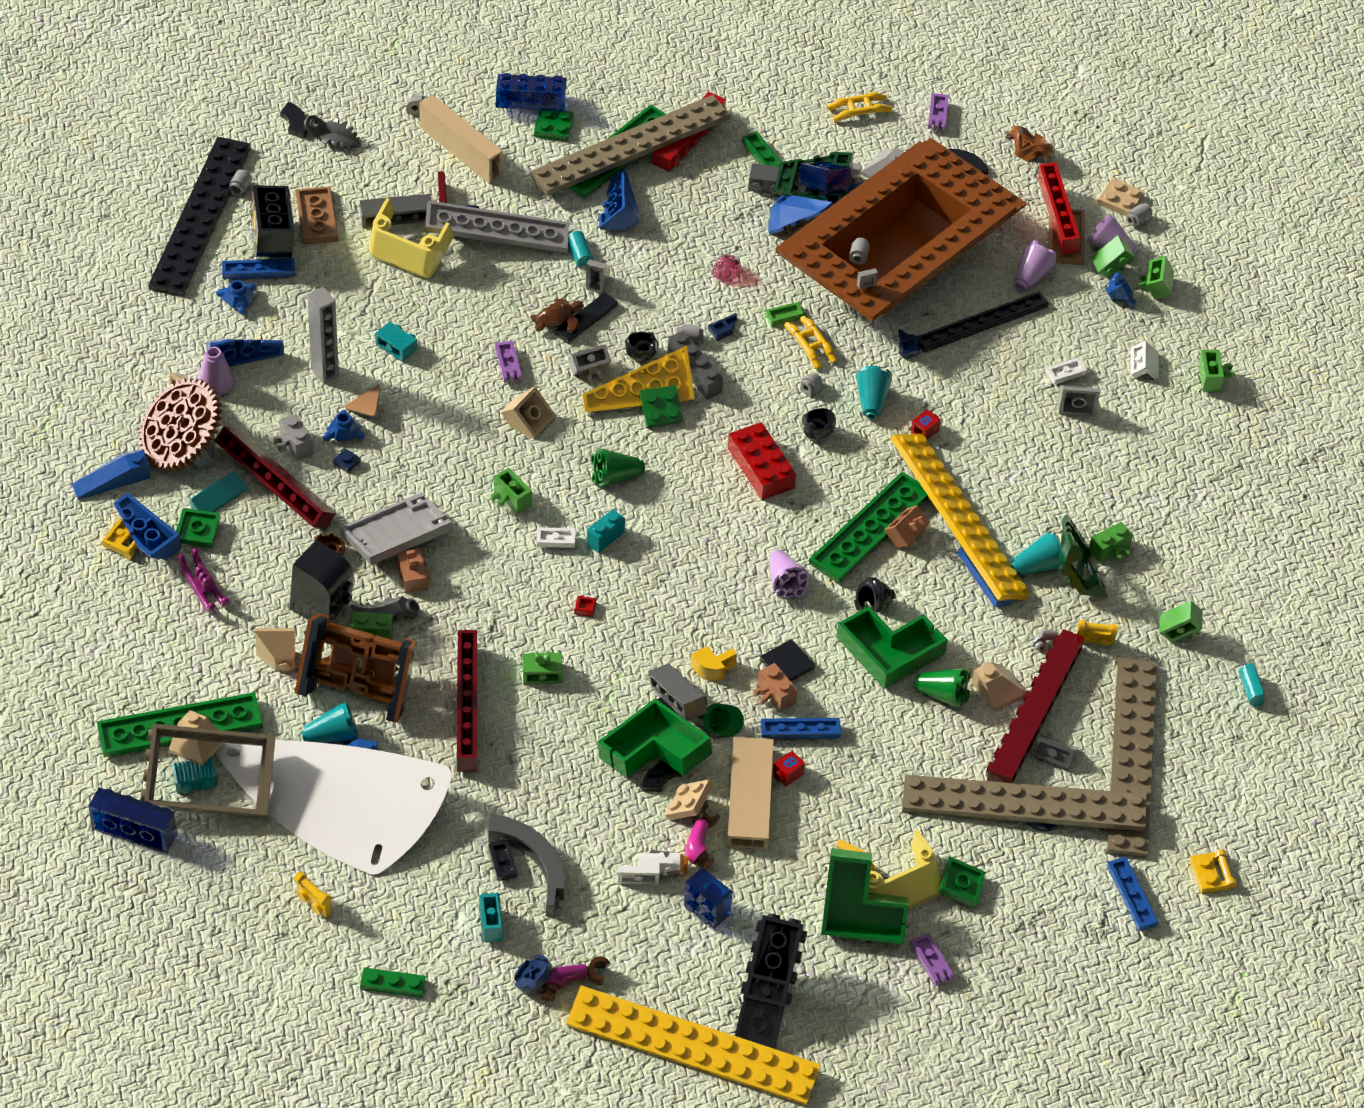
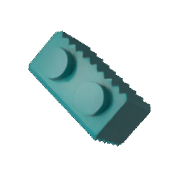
(396, 341)
(605, 530)
(192, 776)
(491, 917)

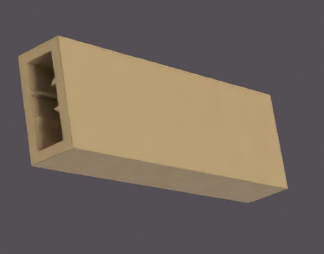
(461, 139)
(750, 793)

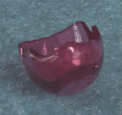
(726, 268)

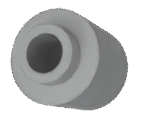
(240, 182)
(1139, 215)
(859, 251)
(693, 331)

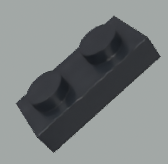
(502, 860)

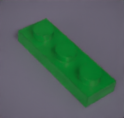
(760, 149)
(393, 982)

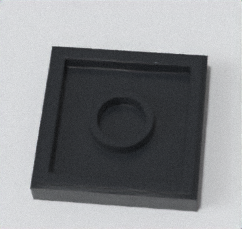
(789, 659)

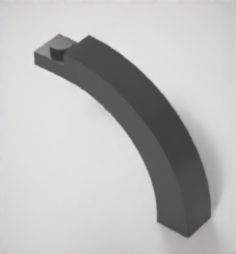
(537, 848)

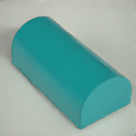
(579, 248)
(1252, 684)

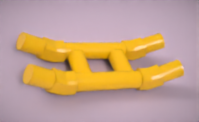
(853, 111)
(809, 348)

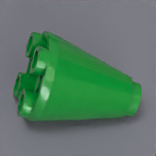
(614, 467)
(945, 685)

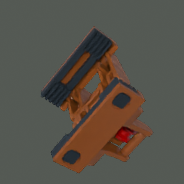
(342, 666)

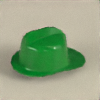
(722, 719)

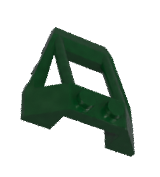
(789, 169)
(1072, 549)

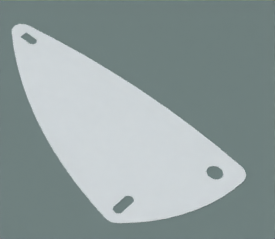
(345, 797)

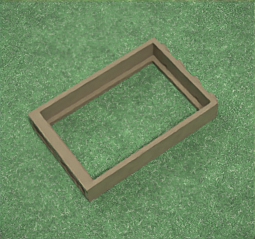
(152, 755)

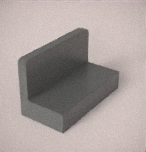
(1054, 751)

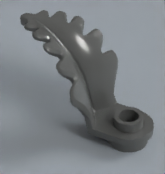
(332, 131)
(390, 606)

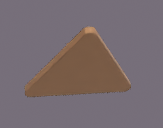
(367, 403)

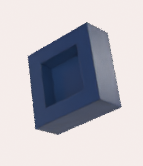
(346, 460)

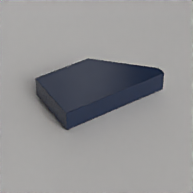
(723, 327)
(908, 344)

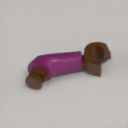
(570, 973)

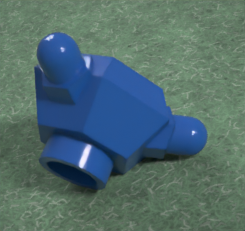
(1120, 289)
(238, 295)
(343, 428)

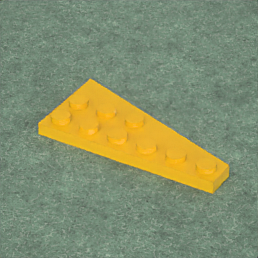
(624, 390)

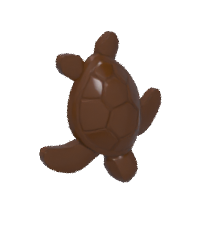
(557, 314)

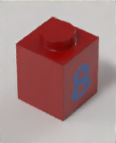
(926, 424)
(788, 768)

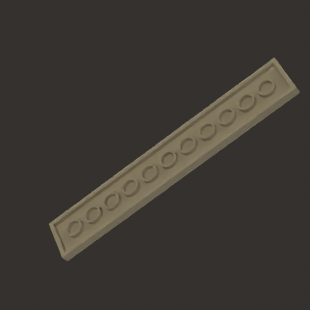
(629, 145)
(1133, 747)
(1024, 802)

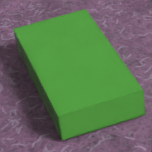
(784, 314)

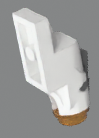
(651, 866)

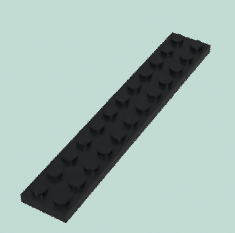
(199, 217)

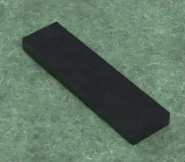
(588, 316)

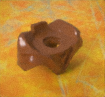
(1030, 146)

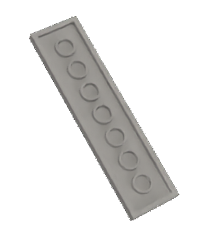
(498, 226)

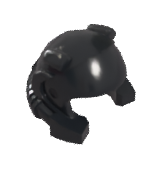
(876, 593)

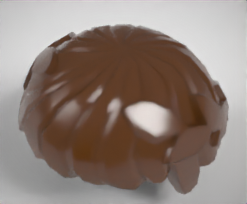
(332, 542)

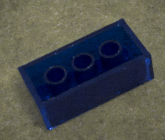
(531, 92)
(133, 820)

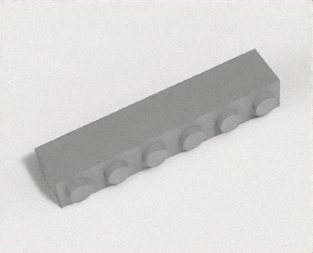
(323, 334)

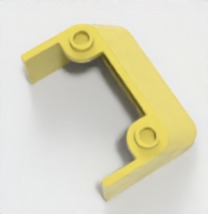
(409, 256)
(918, 882)

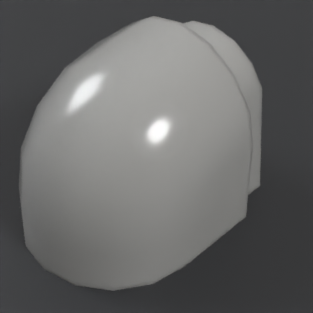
(413, 105)
(811, 385)

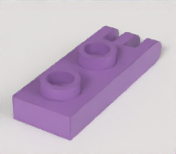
(938, 111)
(508, 361)
(931, 959)

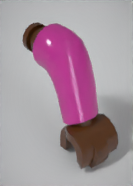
(695, 845)

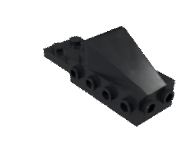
(770, 978)

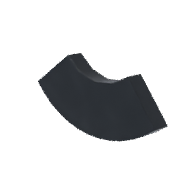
(295, 118)
(972, 159)
(658, 776)

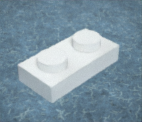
(1066, 371)
(556, 537)

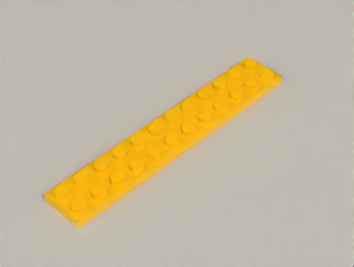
(960, 517)
(693, 1045)

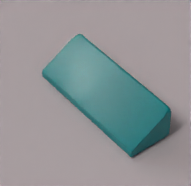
(219, 493)

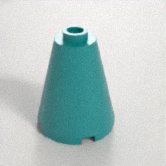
(873, 389)
(1038, 556)
(332, 726)

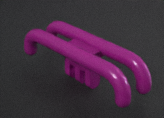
(203, 583)

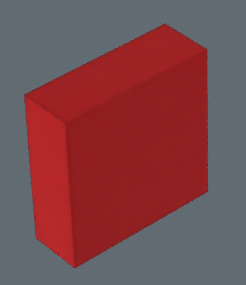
(585, 606)

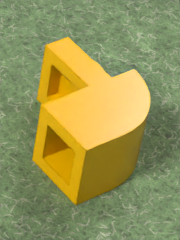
(710, 666)

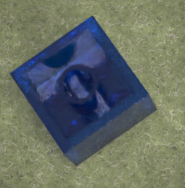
(824, 177)
(707, 898)

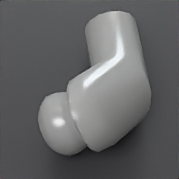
(1039, 640)

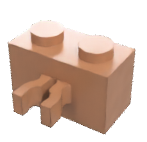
(907, 527)
(412, 570)
(775, 687)

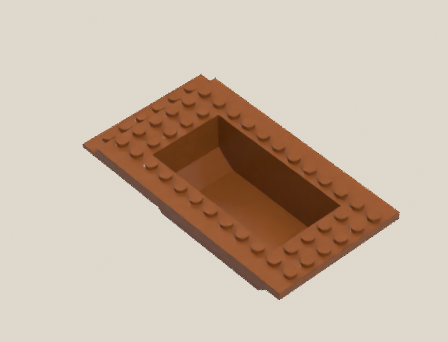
(917, 221)

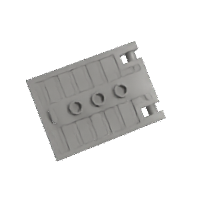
(396, 528)

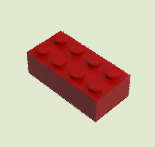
(761, 461)

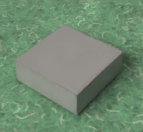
(867, 278)

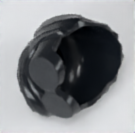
(641, 345)
(818, 424)

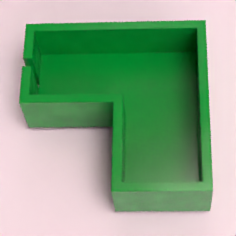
(890, 653)
(652, 733)
(854, 911)

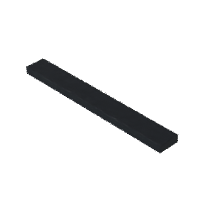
(982, 321)

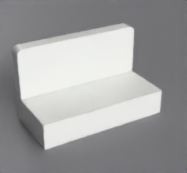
(1144, 360)

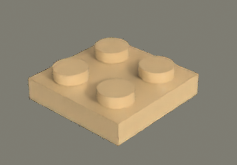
(1120, 197)
(689, 799)

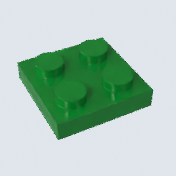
(554, 124)
(661, 406)
(198, 527)
(961, 882)

